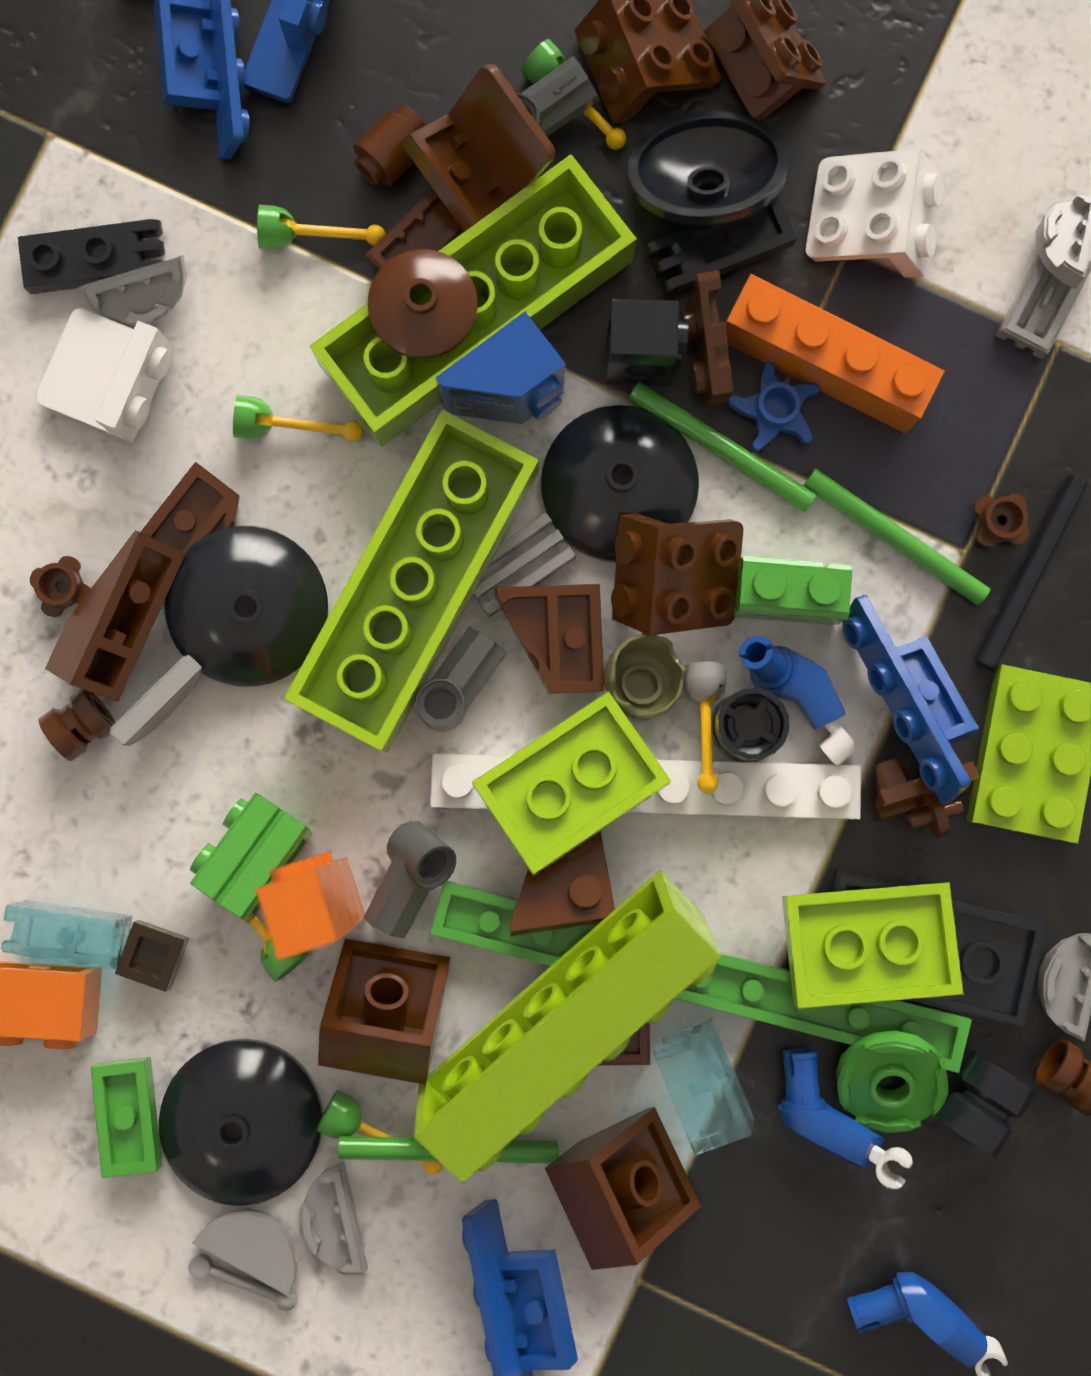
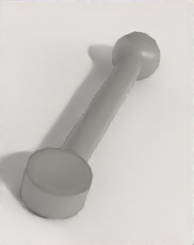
(202, 1266)

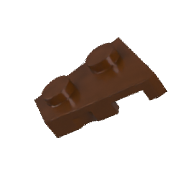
(712, 369)
(194, 510)
(559, 633)
(566, 893)

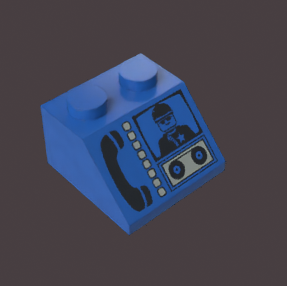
(506, 376)

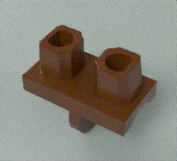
(902, 795)

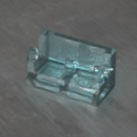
(66, 933)
(704, 1087)

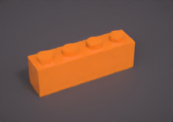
(832, 354)
(310, 904)
(48, 1003)

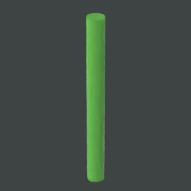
(723, 447)
(897, 537)
(411, 1150)

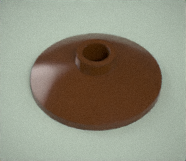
(427, 328)

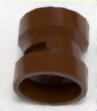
(77, 724)
(1068, 1073)

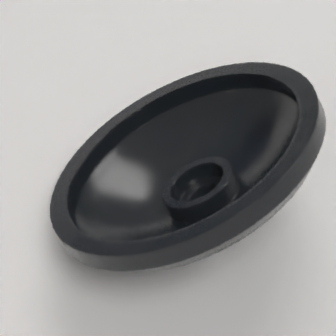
(708, 168)
(580, 485)
(287, 598)
(263, 1094)

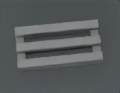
(1024, 336)
(554, 539)

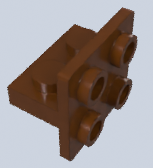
(764, 54)

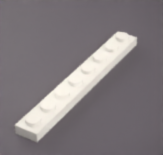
(741, 791)

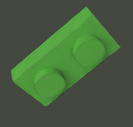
(126, 1117)

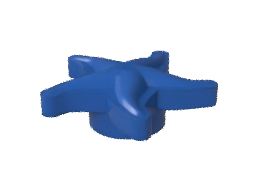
(775, 408)

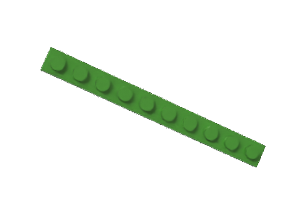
(733, 986)

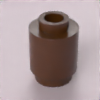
(381, 149)

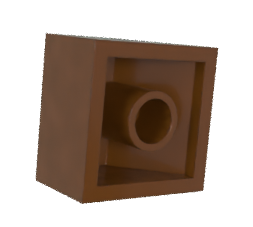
(383, 1011)
(623, 1190)

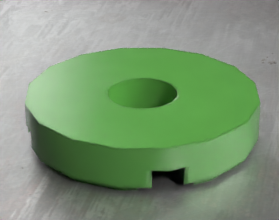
(891, 1055)

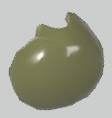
(644, 676)

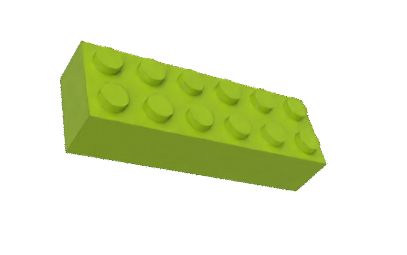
(525, 256)
(414, 581)
(564, 1027)

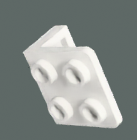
(876, 209)
(105, 373)

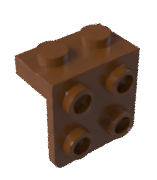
(644, 51)
(481, 149)
(675, 574)

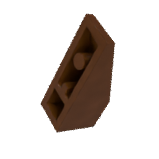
(115, 618)

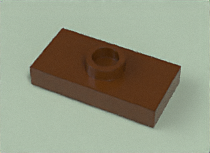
(424, 227)

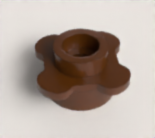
(1016, 516)
(45, 582)

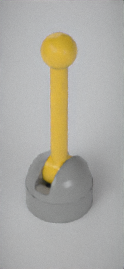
(705, 683)

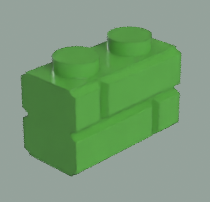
(793, 590)
(256, 842)

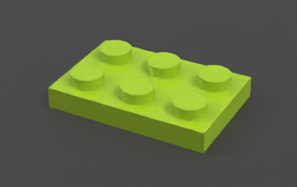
(1034, 755)
(571, 783)
(872, 945)

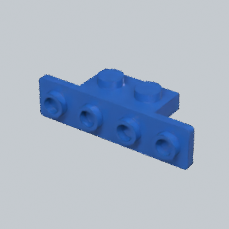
(284, 47)
(201, 64)
(919, 696)
(517, 1299)

